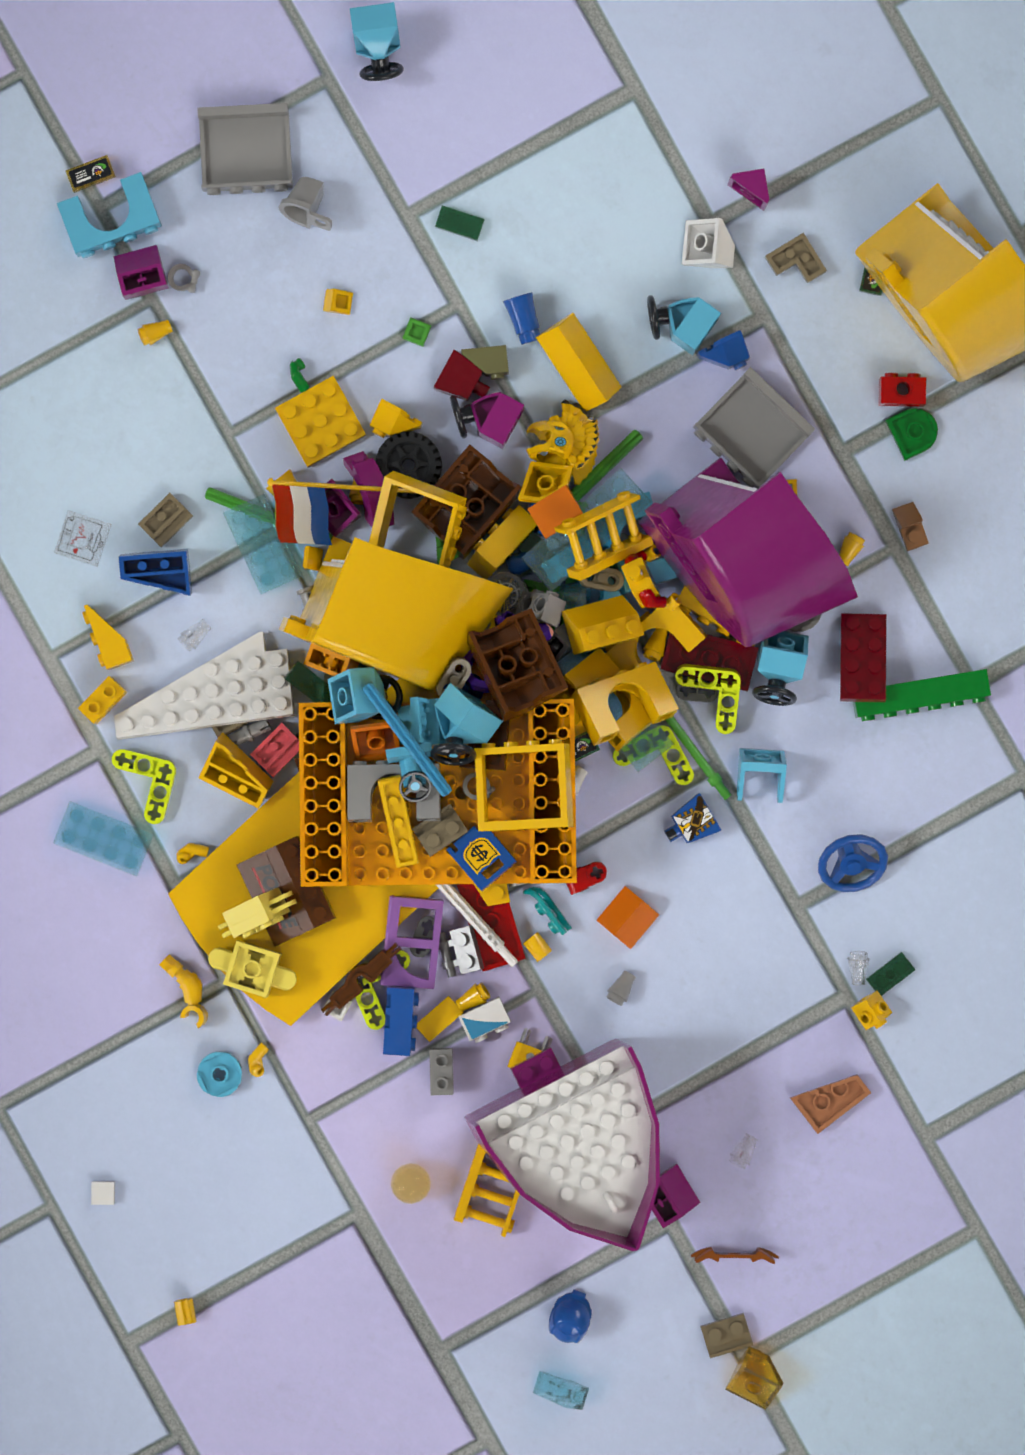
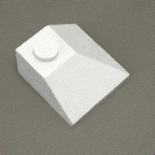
(707, 244)

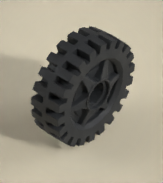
(413, 447)

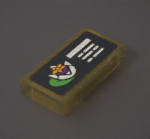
(90, 173)

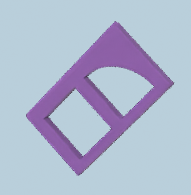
(395, 973)

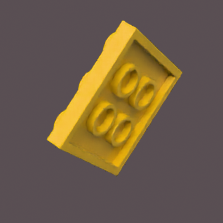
(320, 421)

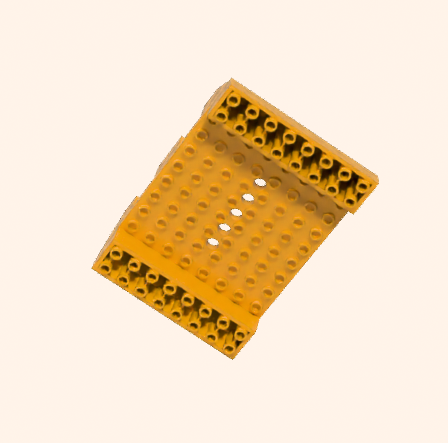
(362, 852)

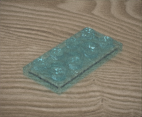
(256, 536)
(103, 838)

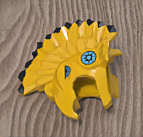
(569, 440)

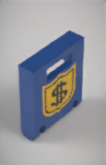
(478, 852)

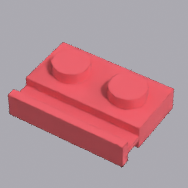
(277, 750)

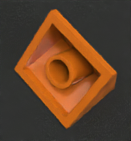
(554, 509)
(372, 741)
(627, 917)

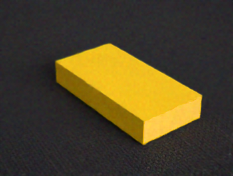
(439, 1018)

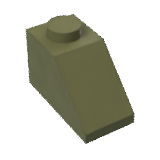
(490, 360)

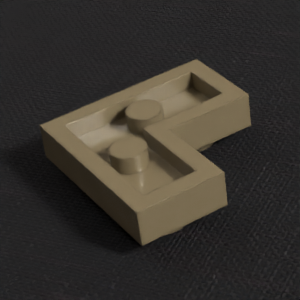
(798, 253)

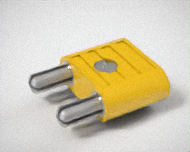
(523, 1051)

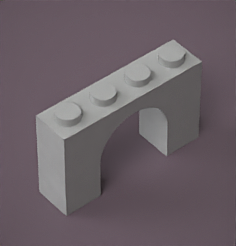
(363, 781)

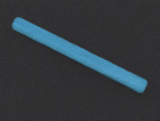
(407, 739)

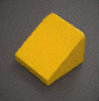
(337, 301)
(312, 558)

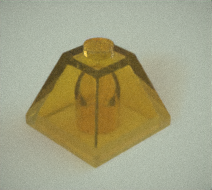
(755, 1378)

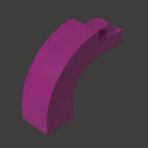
(366, 473)

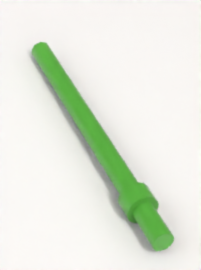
(713, 778)

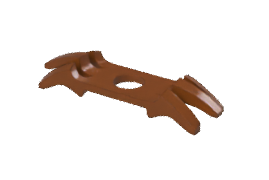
(760, 1253)

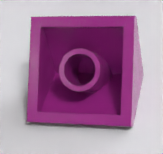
(751, 186)
(341, 510)

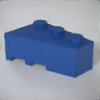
(158, 569)
(400, 1021)

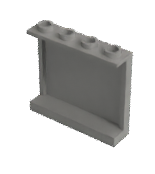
(245, 148)
(753, 429)

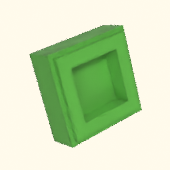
(416, 332)

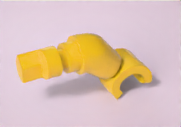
(191, 987)

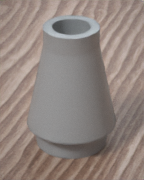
(621, 988)

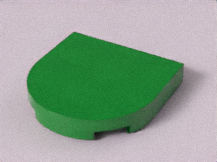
(913, 431)

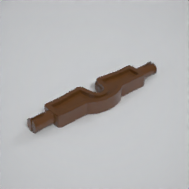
(369, 971)

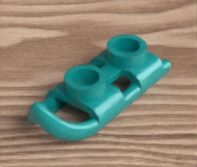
(544, 907)

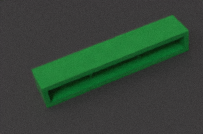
(927, 692)

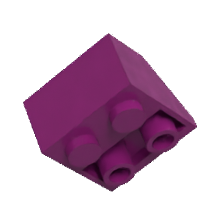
(140, 272)
(673, 1197)

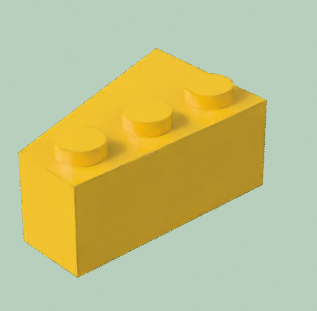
(235, 773)

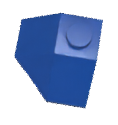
(727, 352)

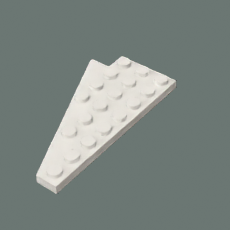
(228, 690)

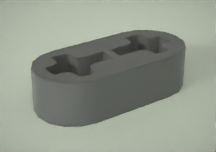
(696, 696)
(419, 933)

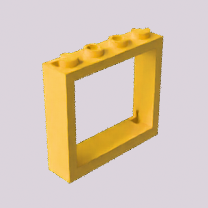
(386, 504)
(564, 786)

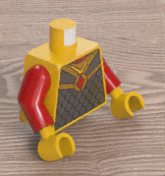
(642, 582)

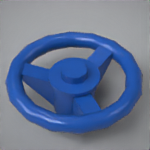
(852, 862)

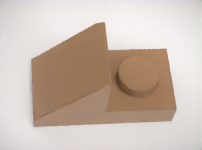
(910, 526)

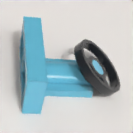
(412, 775)

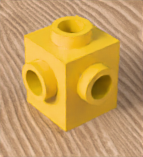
(872, 1010)

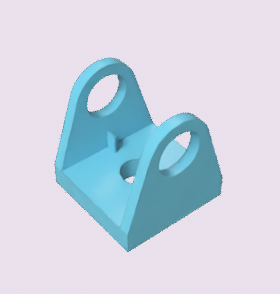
(761, 761)

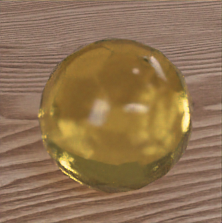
(410, 1183)

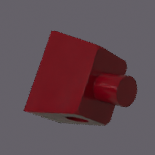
(461, 378)

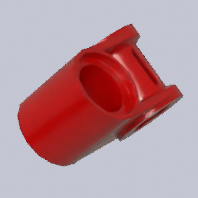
(585, 879)

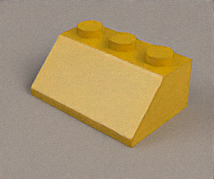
(601, 624)

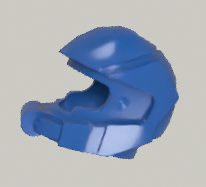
(570, 1317)

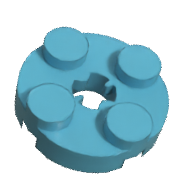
(218, 1087)

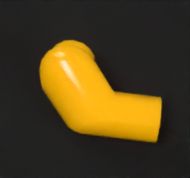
(190, 850)
(255, 1060)

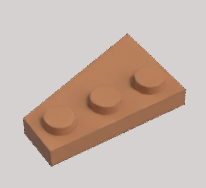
(830, 1101)

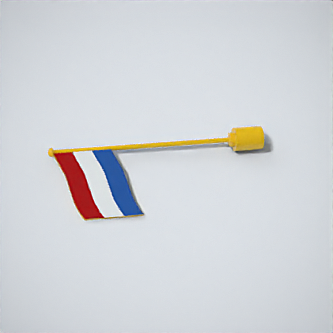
(304, 510)

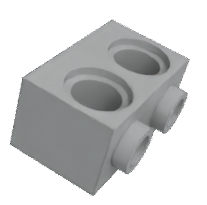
(545, 606)
(441, 1071)

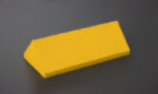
(579, 362)

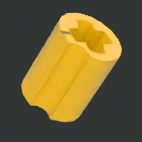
(537, 946)
(185, 1311)

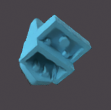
(422, 720)

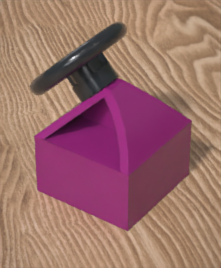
(493, 415)

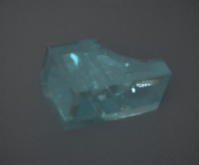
(575, 594)
(561, 1391)

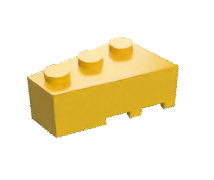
(502, 542)

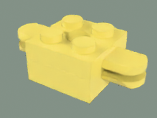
(256, 913)
(252, 968)

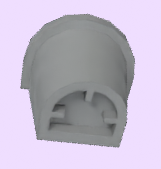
(303, 204)

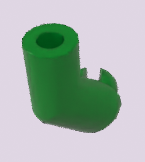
(296, 376)

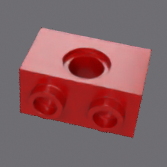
(916, 390)

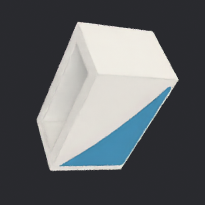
(484, 1020)

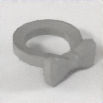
(190, 286)
(490, 790)

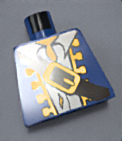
(692, 821)

